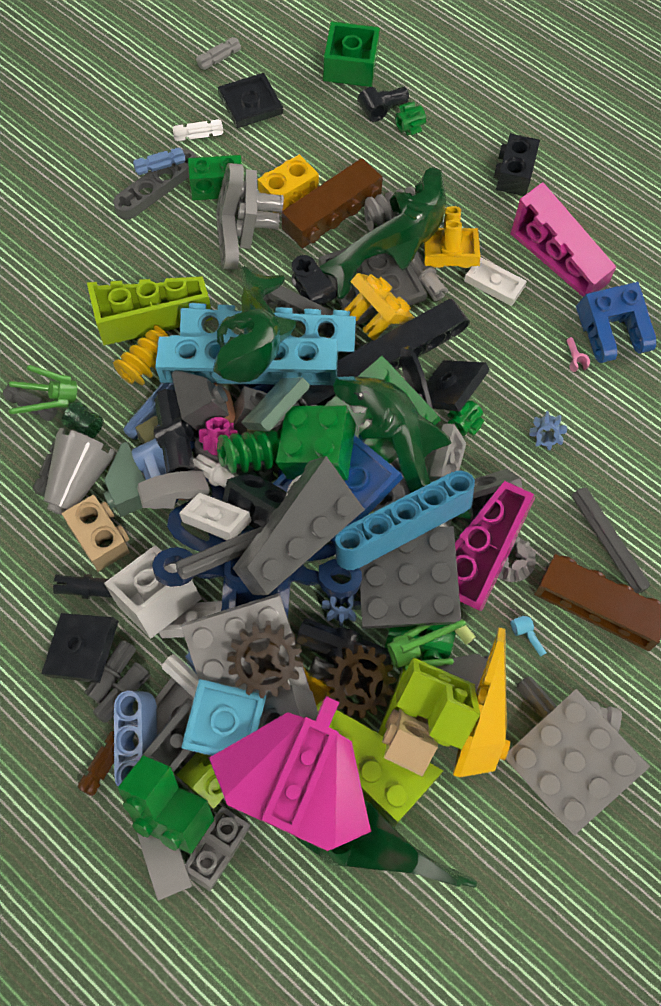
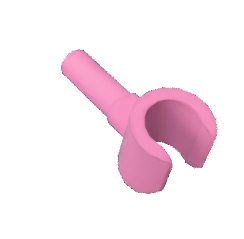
(577, 357)

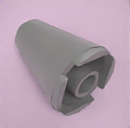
(74, 469)

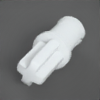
(212, 470)

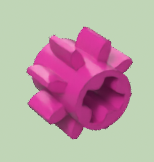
(213, 429)

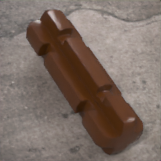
(99, 767)

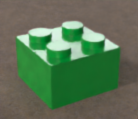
(351, 54)
(313, 434)

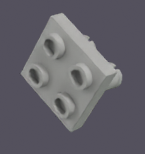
(248, 208)

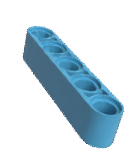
(404, 520)

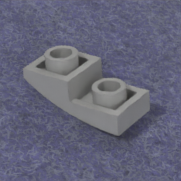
(165, 489)
(216, 848)
(164, 867)

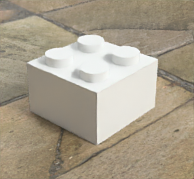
(146, 599)

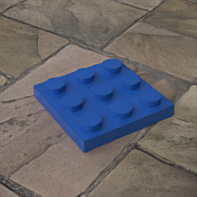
(368, 478)

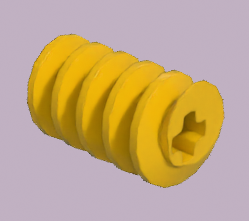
(140, 358)

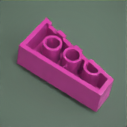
(560, 241)
(488, 541)

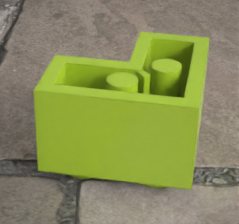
(442, 699)

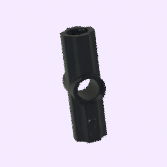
(173, 433)
(330, 641)

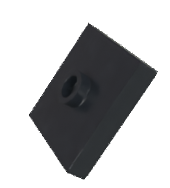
(250, 100)
(455, 383)
(80, 647)

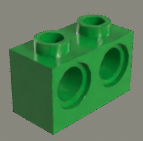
(207, 175)

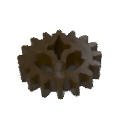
(253, 651)
(372, 676)

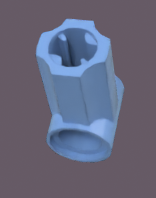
(149, 459)

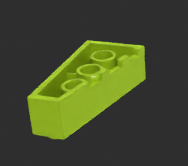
(134, 309)
(383, 783)

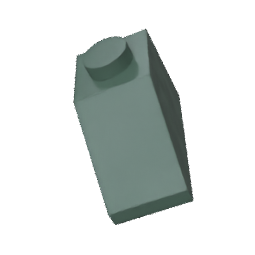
(123, 482)

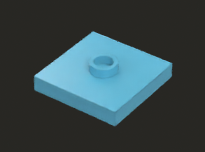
(221, 717)

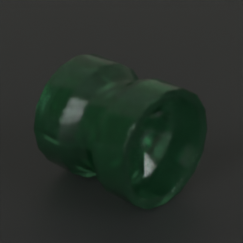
(81, 420)

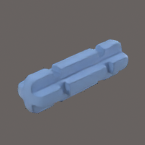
(159, 161)

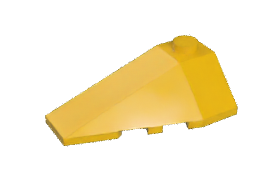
(488, 737)

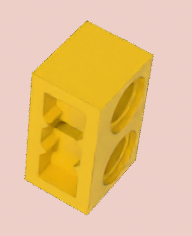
(291, 179)

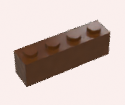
(331, 203)
(601, 602)

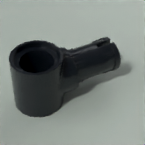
(377, 104)

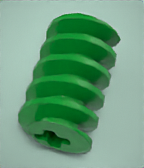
(248, 449)

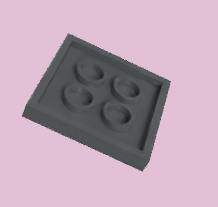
(403, 283)
(413, 584)

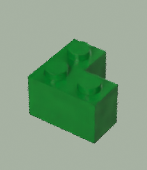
(162, 807)

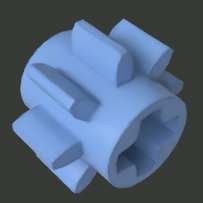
(546, 423)
(341, 614)

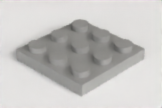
(211, 639)
(576, 761)

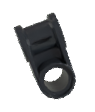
(311, 281)

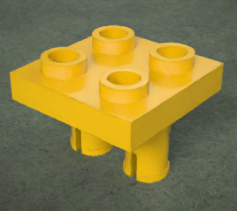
(453, 243)
(378, 294)

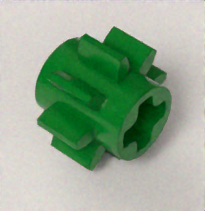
(410, 118)
(467, 419)

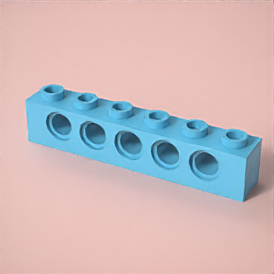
(195, 316)
(318, 371)

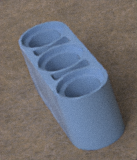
(127, 724)

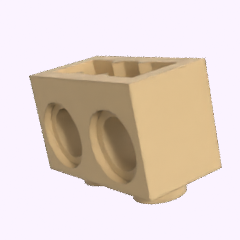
(94, 533)
(409, 742)

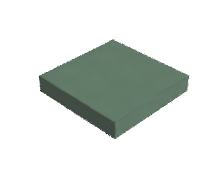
(276, 404)

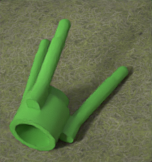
(62, 390)
(405, 647)

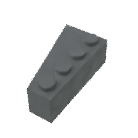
(303, 523)

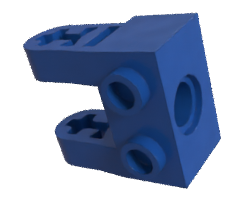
(616, 304)

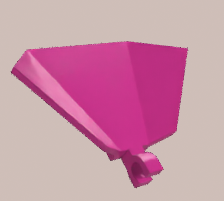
(297, 779)

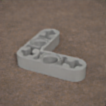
(225, 215)

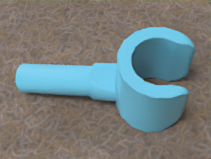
(525, 625)

